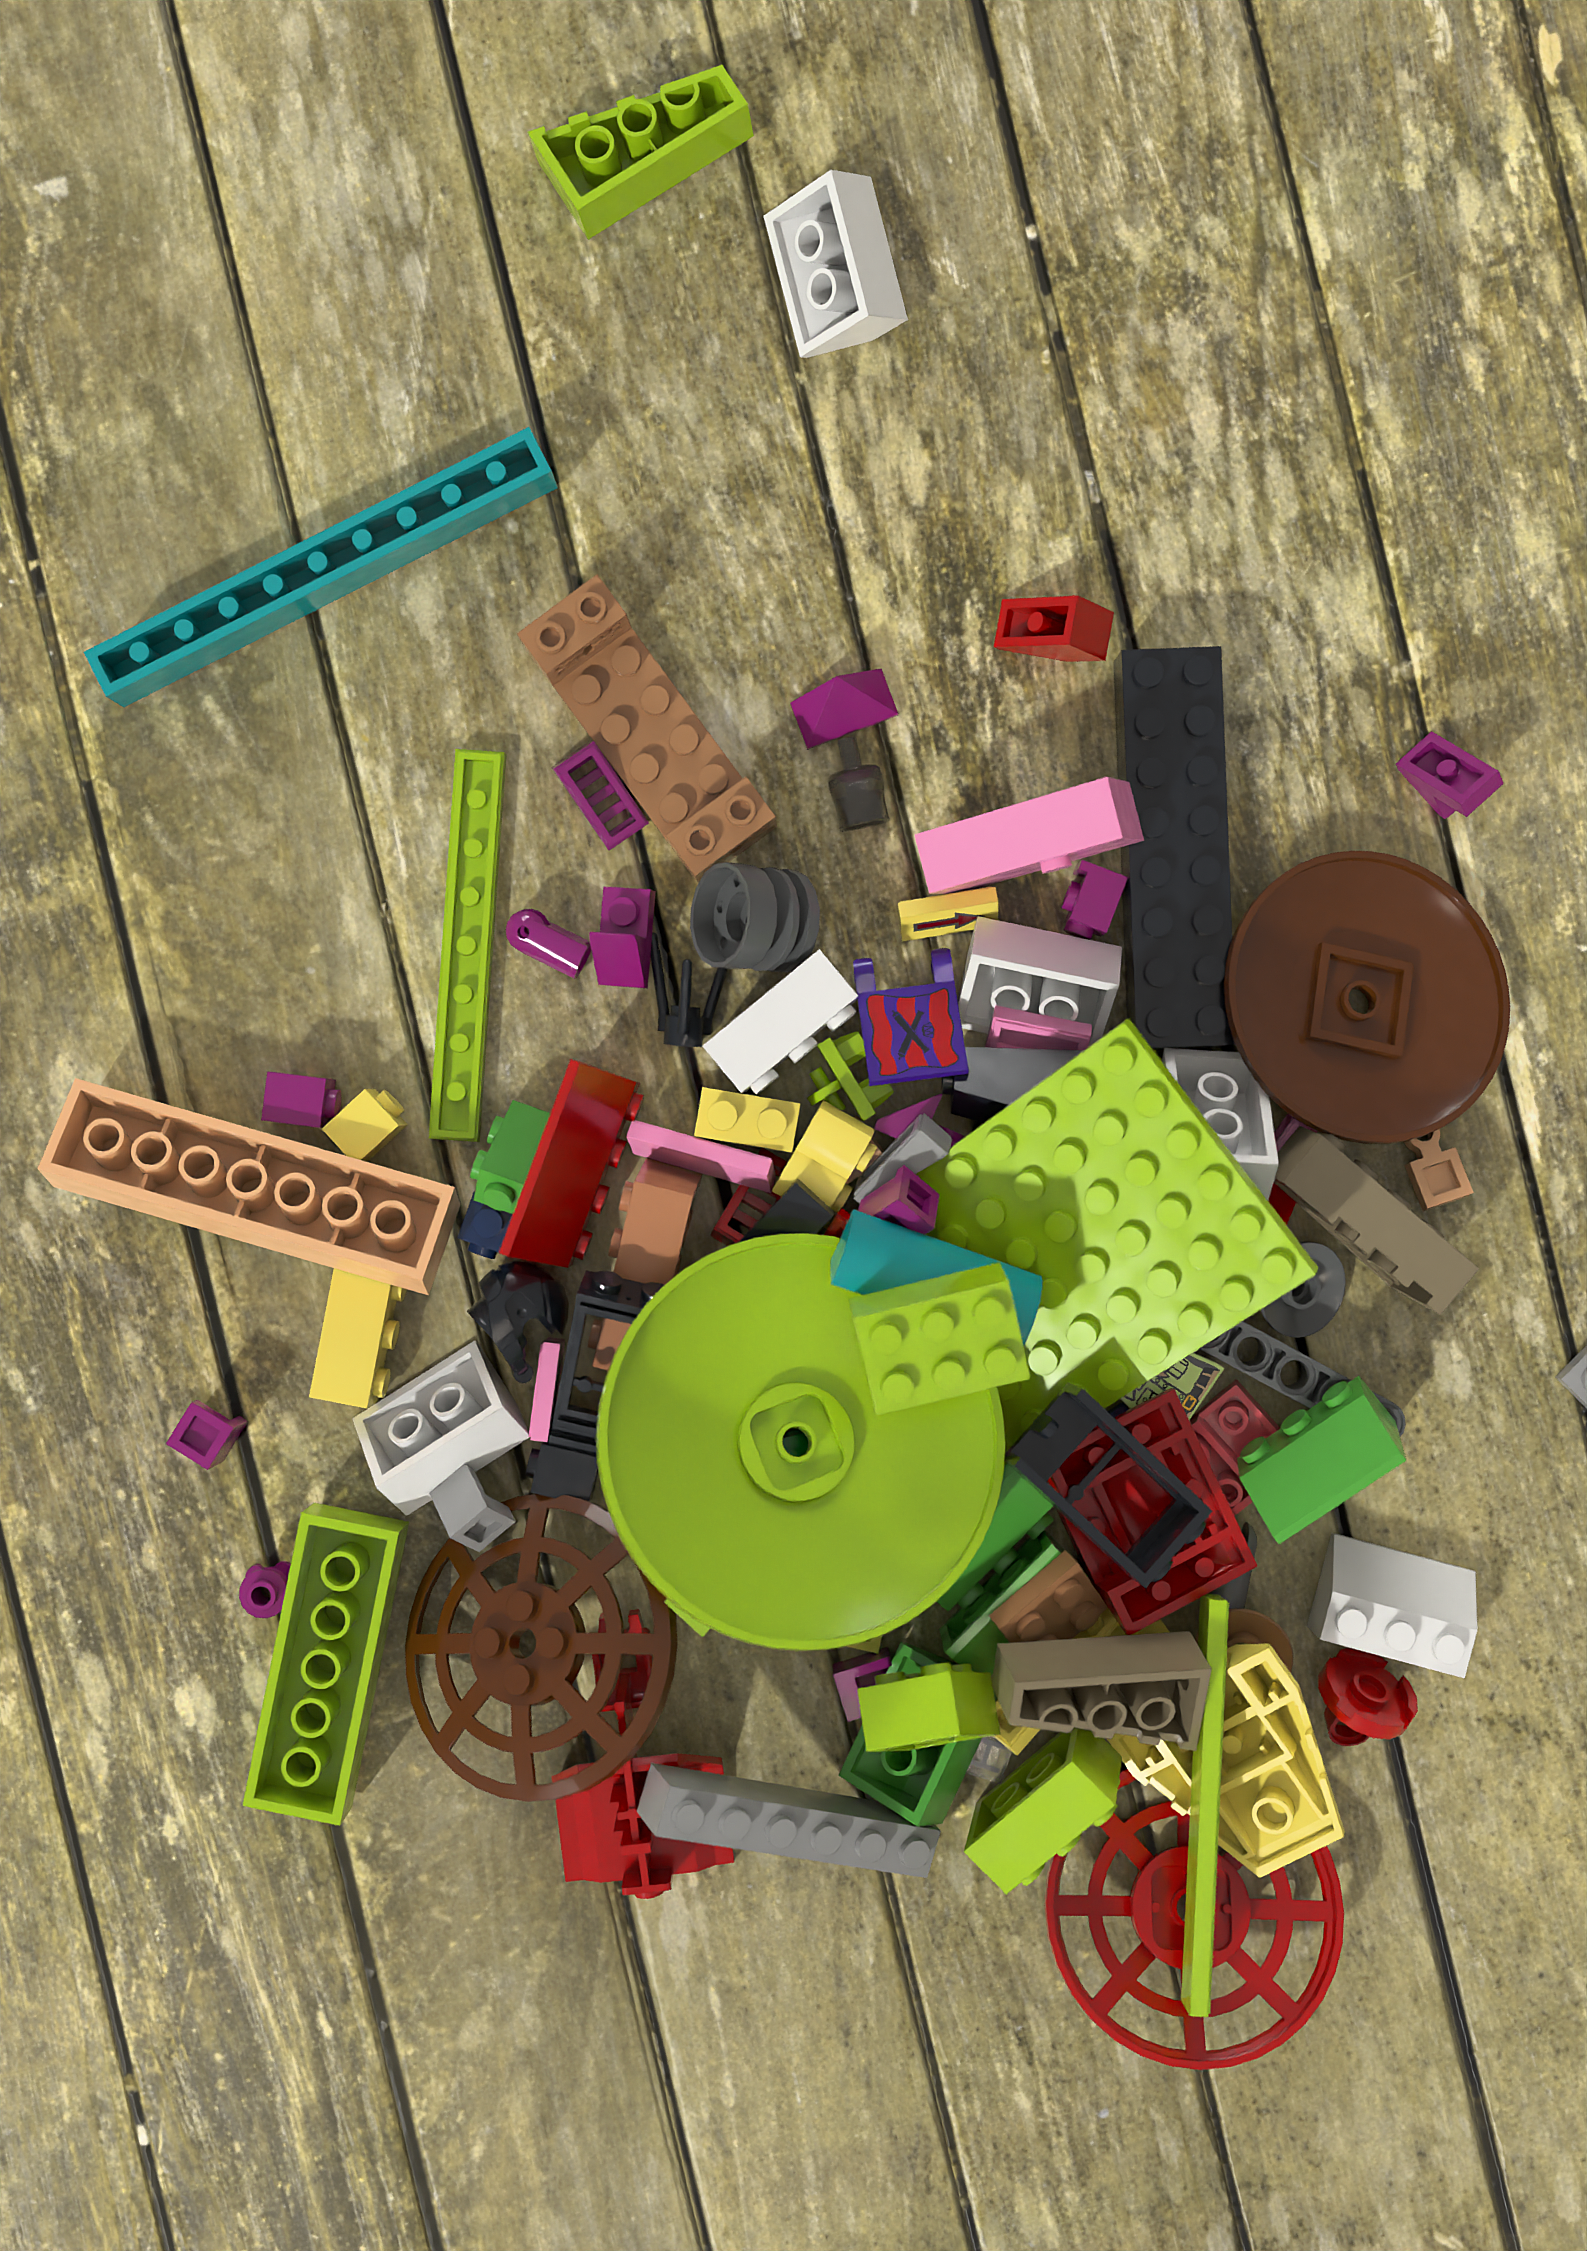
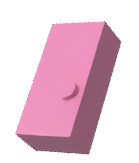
(1030, 836)

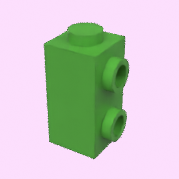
(506, 1164)

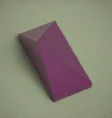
(843, 707)

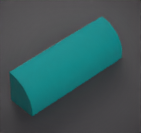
(883, 1256)

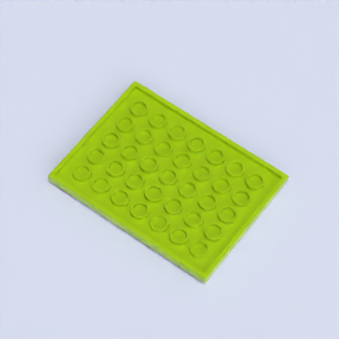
(1127, 1216)

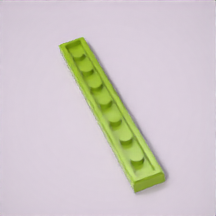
(467, 945)
(1205, 1814)

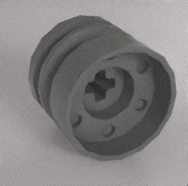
(754, 917)

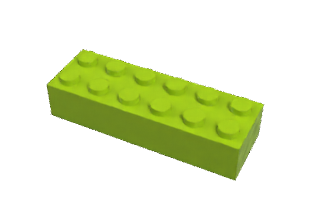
(325, 1663)

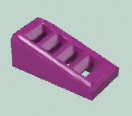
(575, 761)

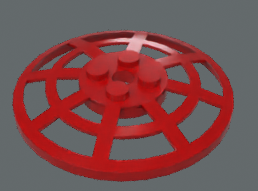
(1161, 1934)

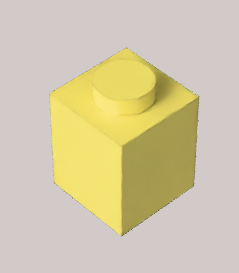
(366, 1124)

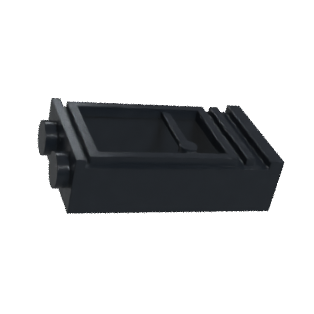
(607, 1297)
(1055, 1437)

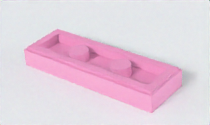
(701, 1156)

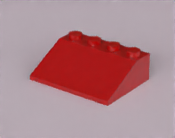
(571, 1166)

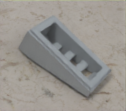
(915, 1148)

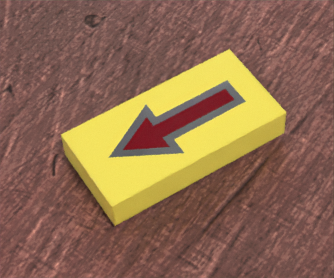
(946, 913)

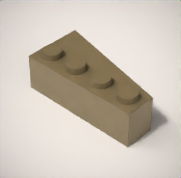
(1371, 1220)

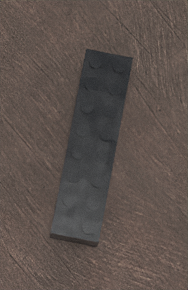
(1180, 874)

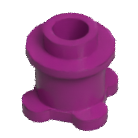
(272, 1578)

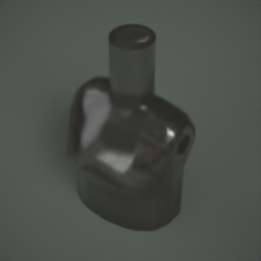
(857, 790)

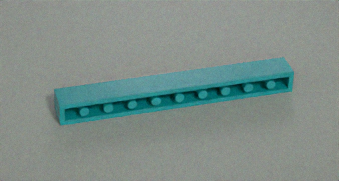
(322, 569)

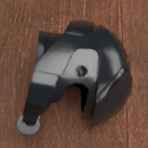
(512, 1298)

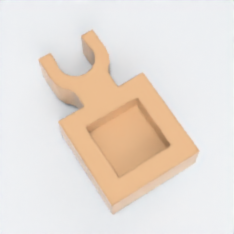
(1437, 1174)

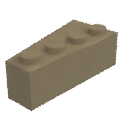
(1107, 1685)

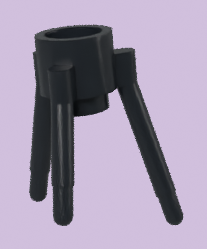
(684, 1024)

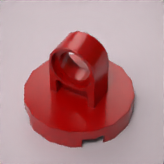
(1364, 1698)

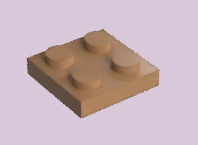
(1051, 1604)

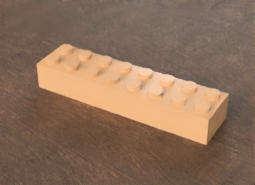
(250, 1186)

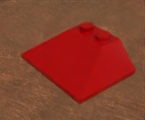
(1127, 1501)

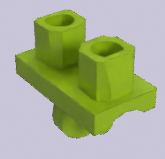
(839, 1056)

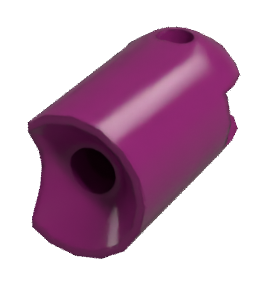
(547, 942)

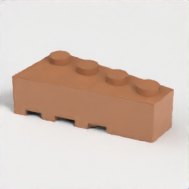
(650, 1241)

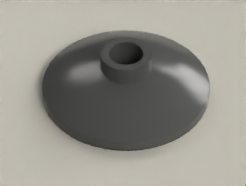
(1314, 1301)

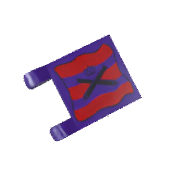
(911, 1029)

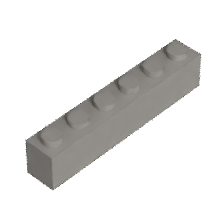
(784, 1821)

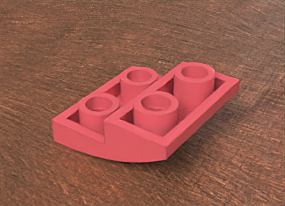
(1224, 1430)

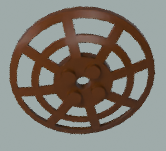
(552, 1665)

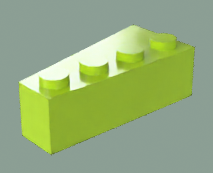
(642, 147)

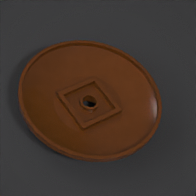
(1429, 984)

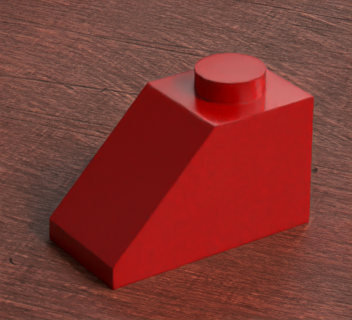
(1054, 628)

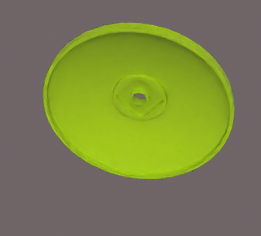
(736, 1525)

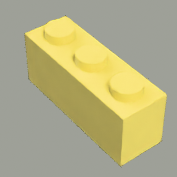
(356, 1340)

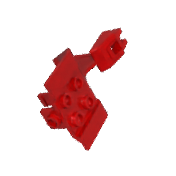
(601, 1827)

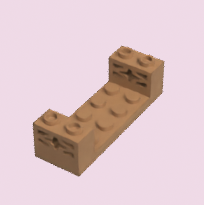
(646, 729)

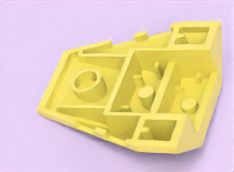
(1272, 1772)

